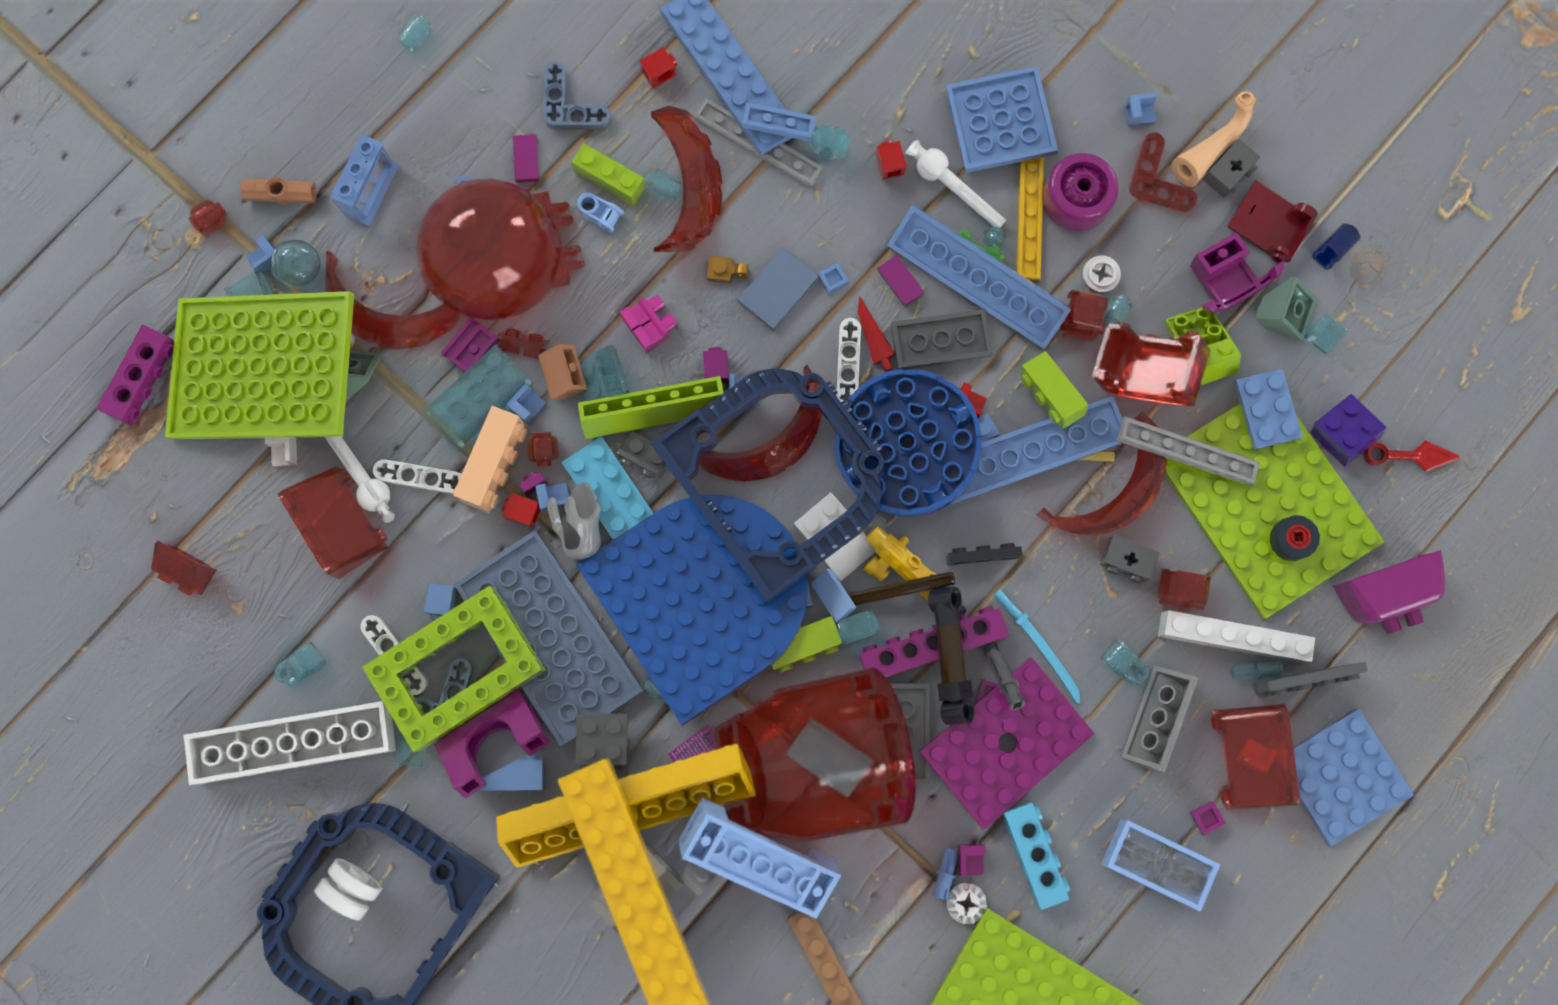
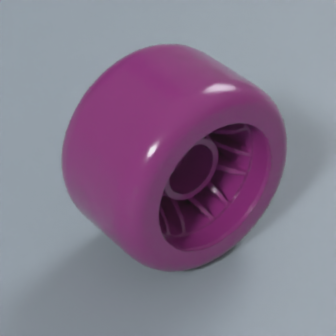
(1077, 208)

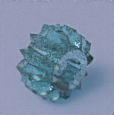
(830, 141)
(858, 627)

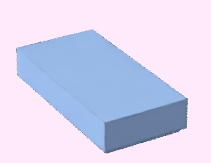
(833, 595)

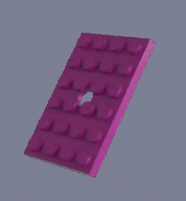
(985, 776)

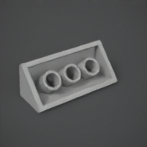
(1159, 718)

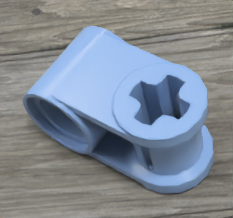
(603, 214)

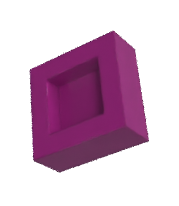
(530, 482)
(1207, 818)

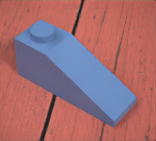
(518, 775)

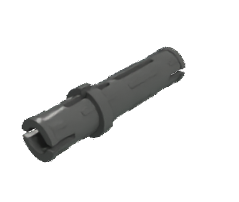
(1007, 684)

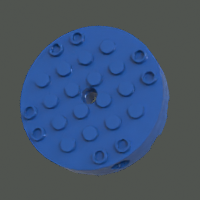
(944, 435)

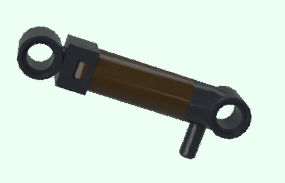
(954, 689)

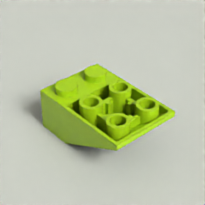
(1224, 355)

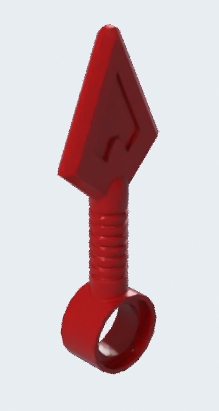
(1427, 455)

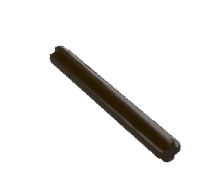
(902, 588)

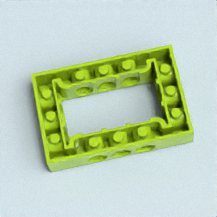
(425, 729)

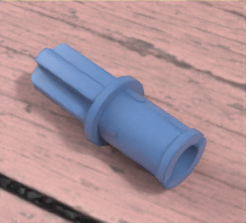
(945, 875)

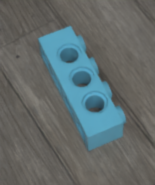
(1057, 889)

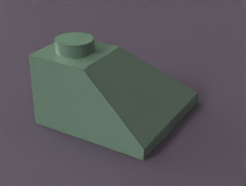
(1287, 309)
(360, 370)

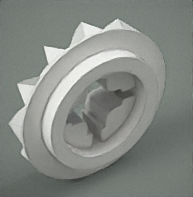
(1111, 270)
(960, 893)

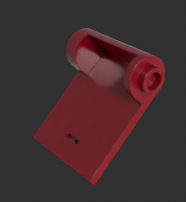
(1274, 222)

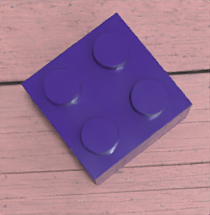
(1348, 430)

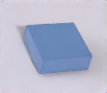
(833, 278)

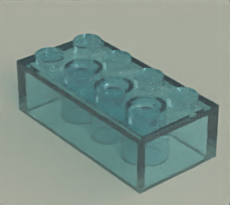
(468, 400)

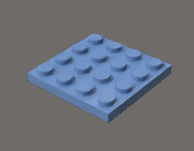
(1001, 119)
(1347, 777)

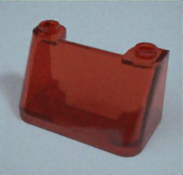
(333, 522)
(1257, 757)

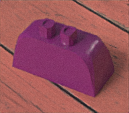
(1395, 592)

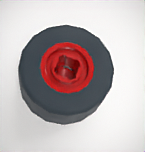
(1285, 538)

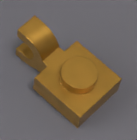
(722, 269)

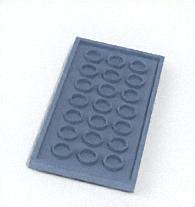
(579, 658)

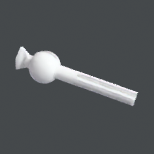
(933, 166)
(371, 493)

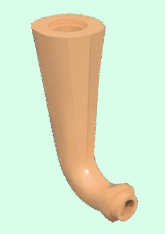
(1197, 161)

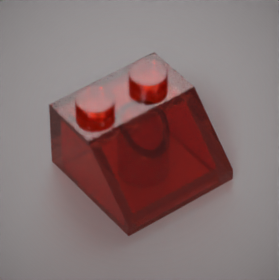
(182, 568)

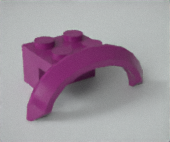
(1227, 274)

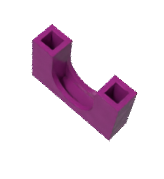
(460, 747)

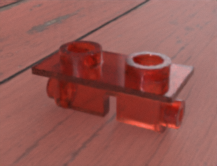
(513, 340)

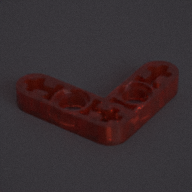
(1148, 179)

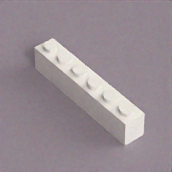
(1236, 637)

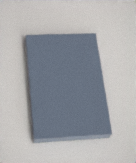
(777, 288)

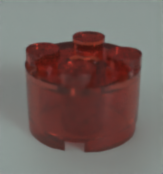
(1086, 316)
(1184, 587)

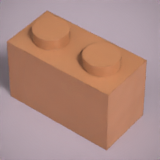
(562, 372)

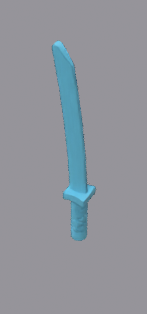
(1021, 619)

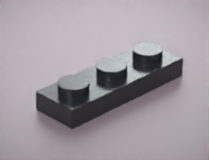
(984, 554)

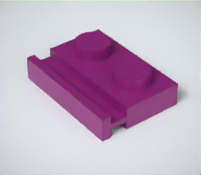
(469, 345)

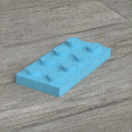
(615, 492)

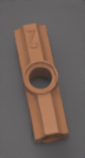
(265, 190)

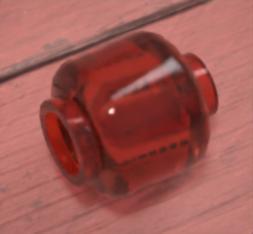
(207, 217)
(543, 448)

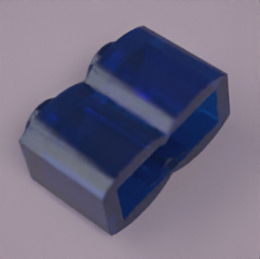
(1336, 246)

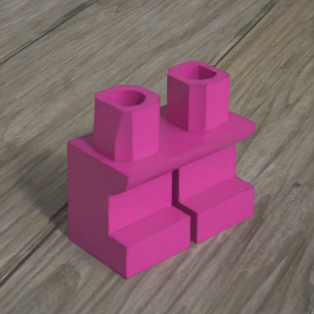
(646, 325)

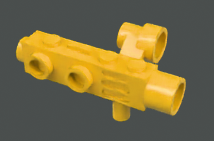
(894, 554)

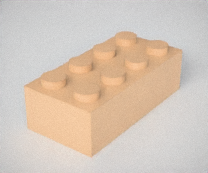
(491, 459)

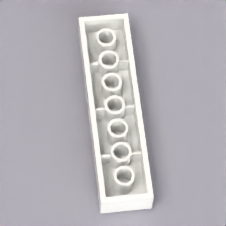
(289, 743)

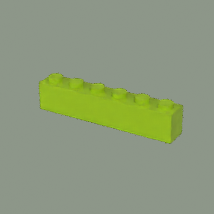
(647, 407)

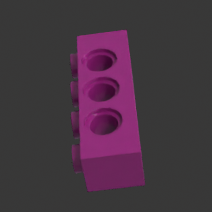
(125, 376)

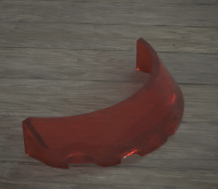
(700, 180)
(392, 330)
(773, 456)
(1127, 506)

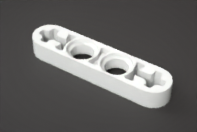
(848, 363)
(419, 479)
(381, 627)

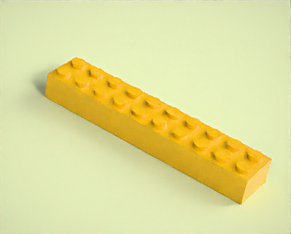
(653, 798)
(632, 887)

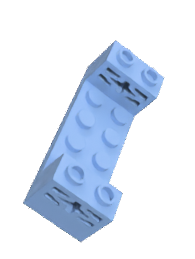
(757, 861)

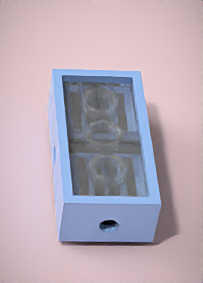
(1160, 864)

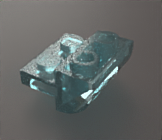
(603, 374)

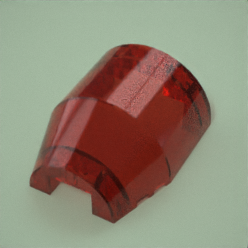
(794, 801)

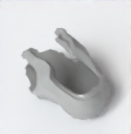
(579, 524)

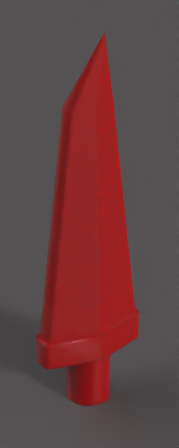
(877, 343)

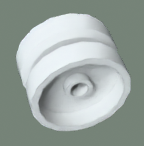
(348, 889)

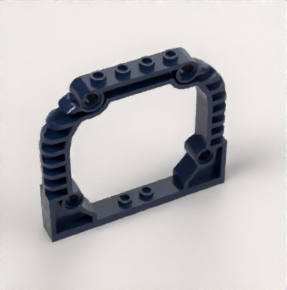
(682, 455)
(466, 889)

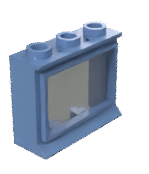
(364, 181)

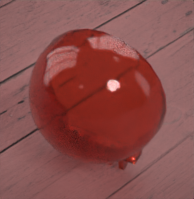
(493, 248)

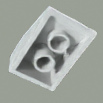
(848, 557)

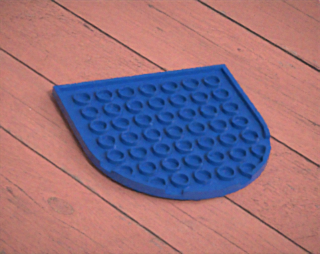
(692, 605)

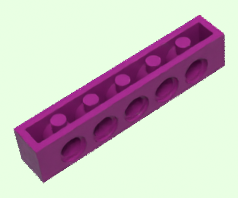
(994, 630)

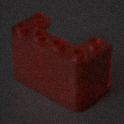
(1151, 366)

